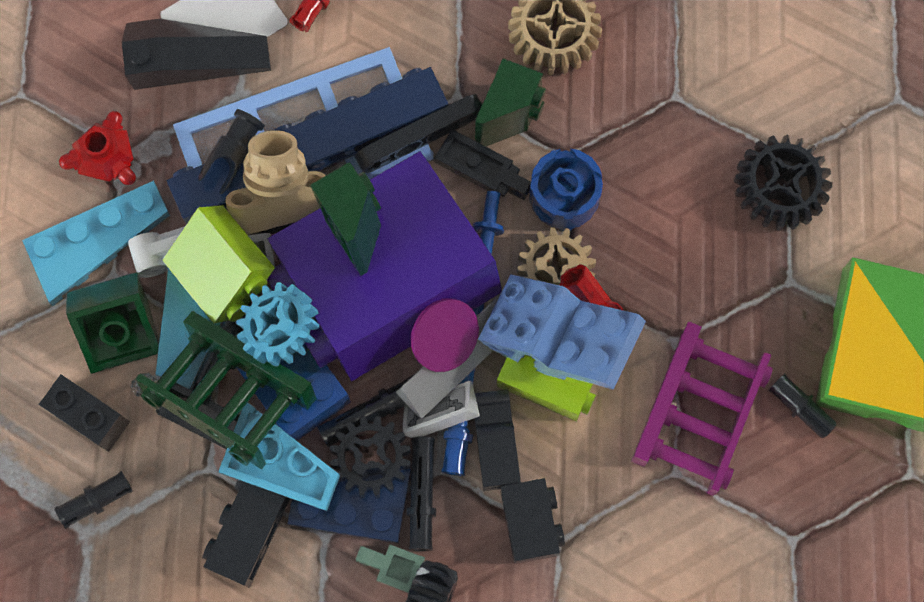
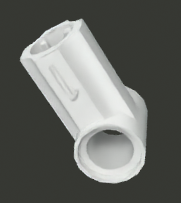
(149, 250)

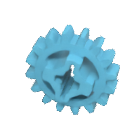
(273, 326)

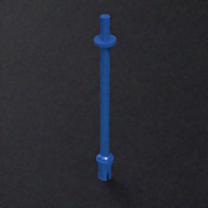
(459, 436)

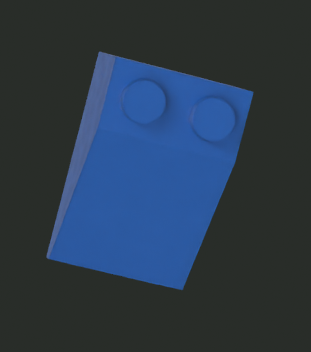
(329, 393)

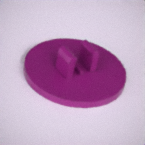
(444, 335)

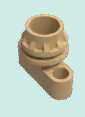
(275, 184)

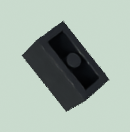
(531, 520)

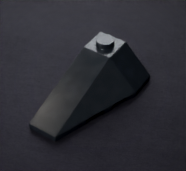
(181, 52)

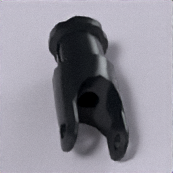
(233, 146)

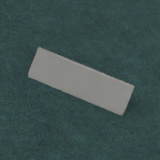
(429, 387)

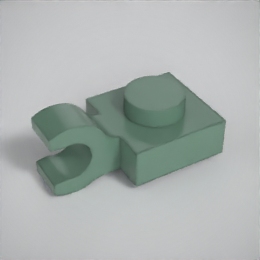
(396, 567)

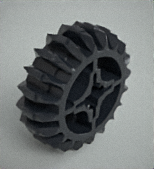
(771, 158)

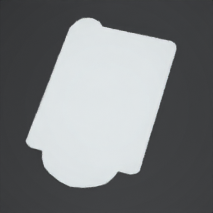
(247, 16)

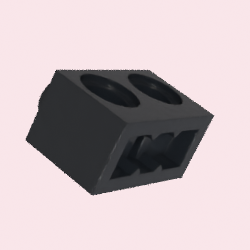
(84, 412)

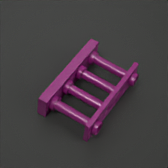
(666, 413)

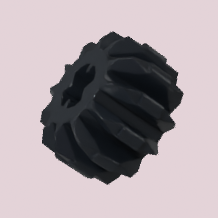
(433, 583)

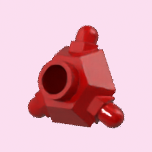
(102, 152)

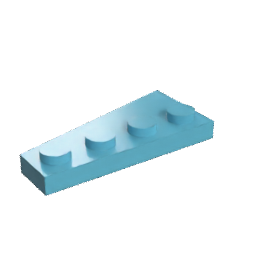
(81, 244)

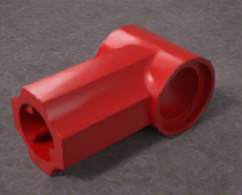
(586, 287)

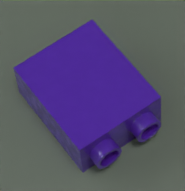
(419, 258)

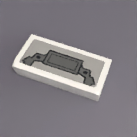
(453, 409)

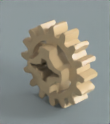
(542, 266)

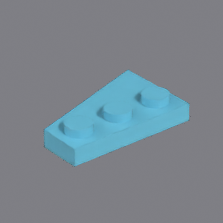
(173, 333)
(288, 468)

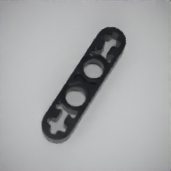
(418, 134)

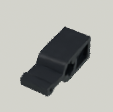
(496, 440)

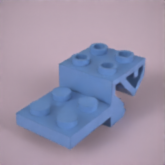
(561, 332)

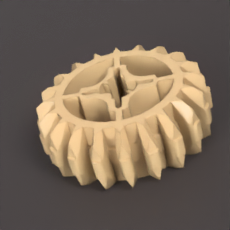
(585, 30)

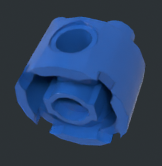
(565, 188)

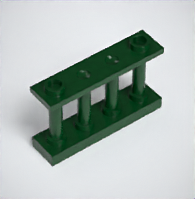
(229, 350)

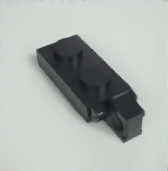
(481, 166)

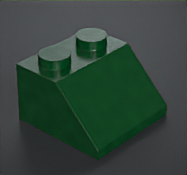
(510, 103)
(350, 212)
(112, 322)

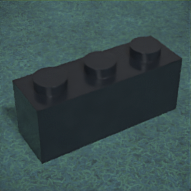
(245, 533)

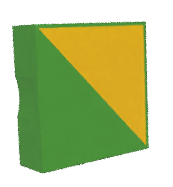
(876, 345)

